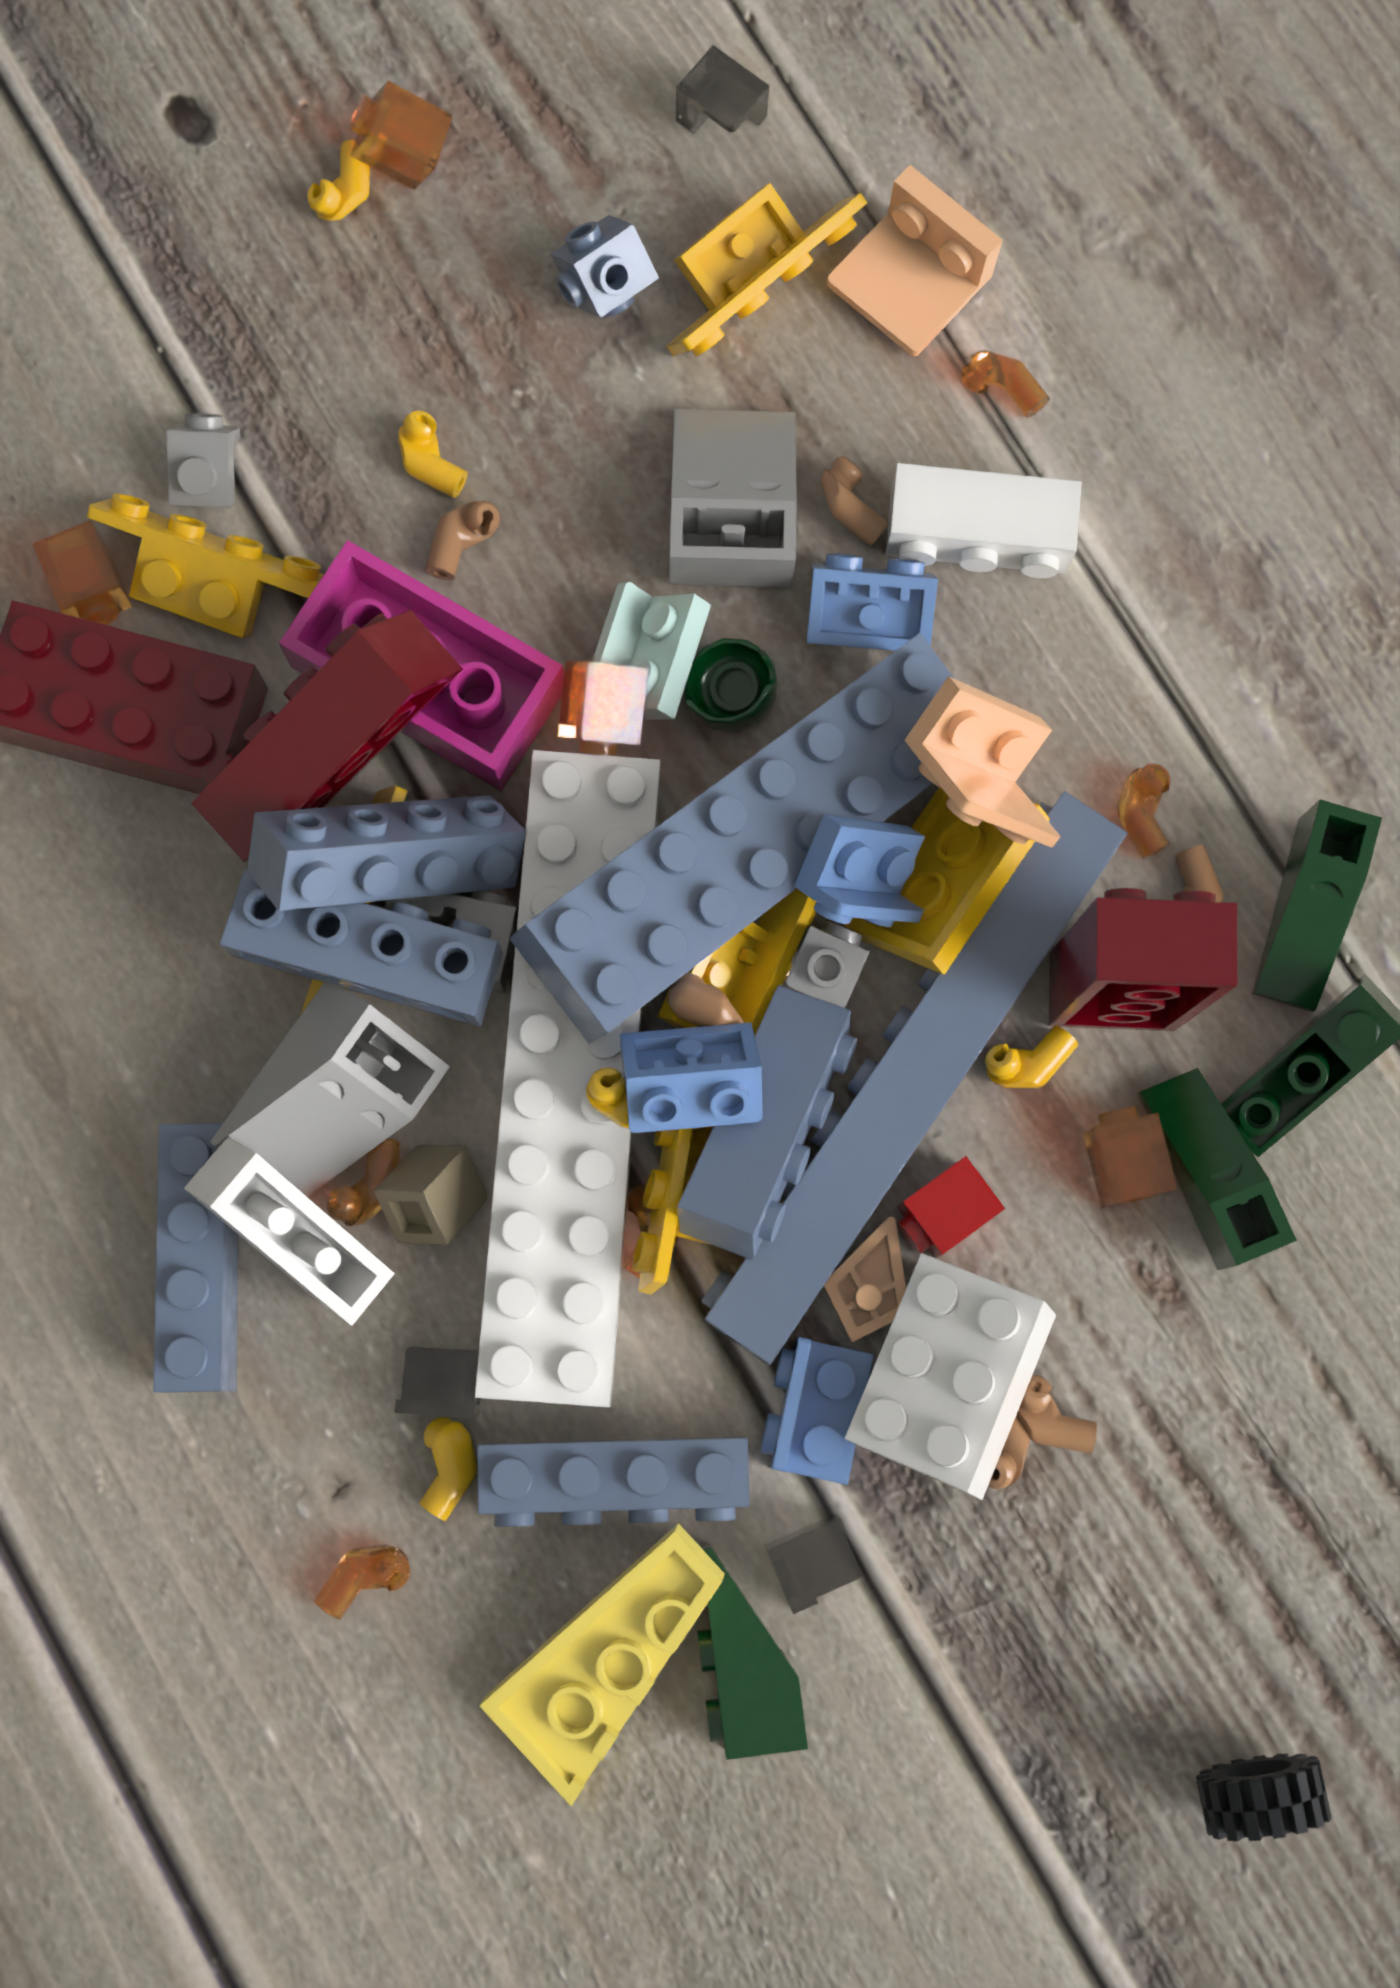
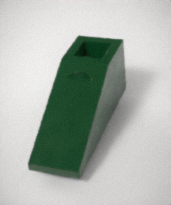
(1315, 902)
(1314, 1065)
(1217, 1172)
(756, 1684)

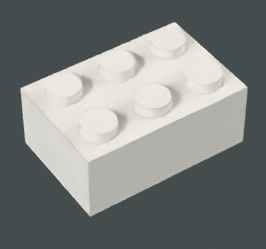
(951, 1375)

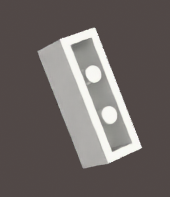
(983, 519)
(289, 1230)

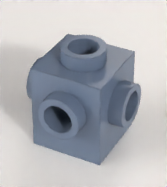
(603, 266)

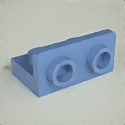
(870, 605)
(860, 870)
(692, 1077)
(817, 1408)

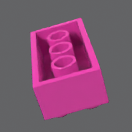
(486, 712)

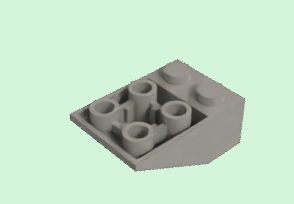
(733, 498)
(332, 1090)

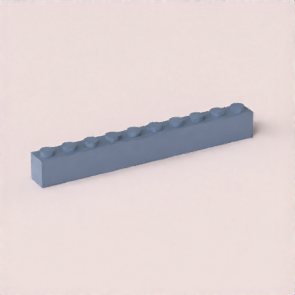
(910, 1084)

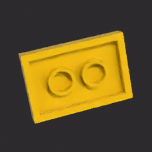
(954, 883)

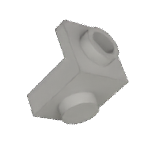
(201, 461)
(828, 964)

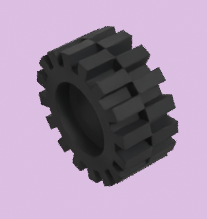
(1263, 1797)

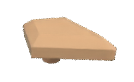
(869, 1283)

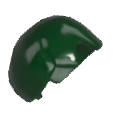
(731, 685)

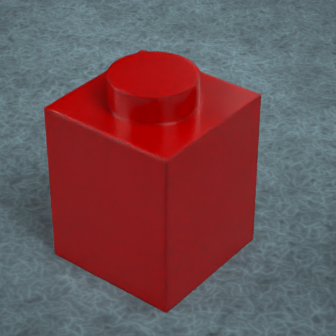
(948, 1209)

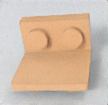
(917, 264)
(976, 753)

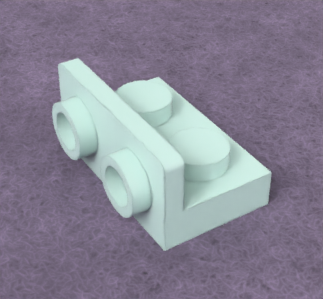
(654, 635)

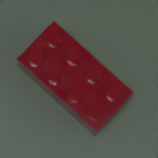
(122, 698)
(329, 726)
(1143, 961)

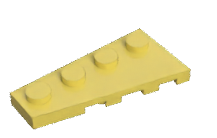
(596, 1669)

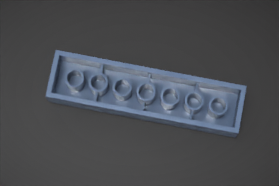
(731, 848)

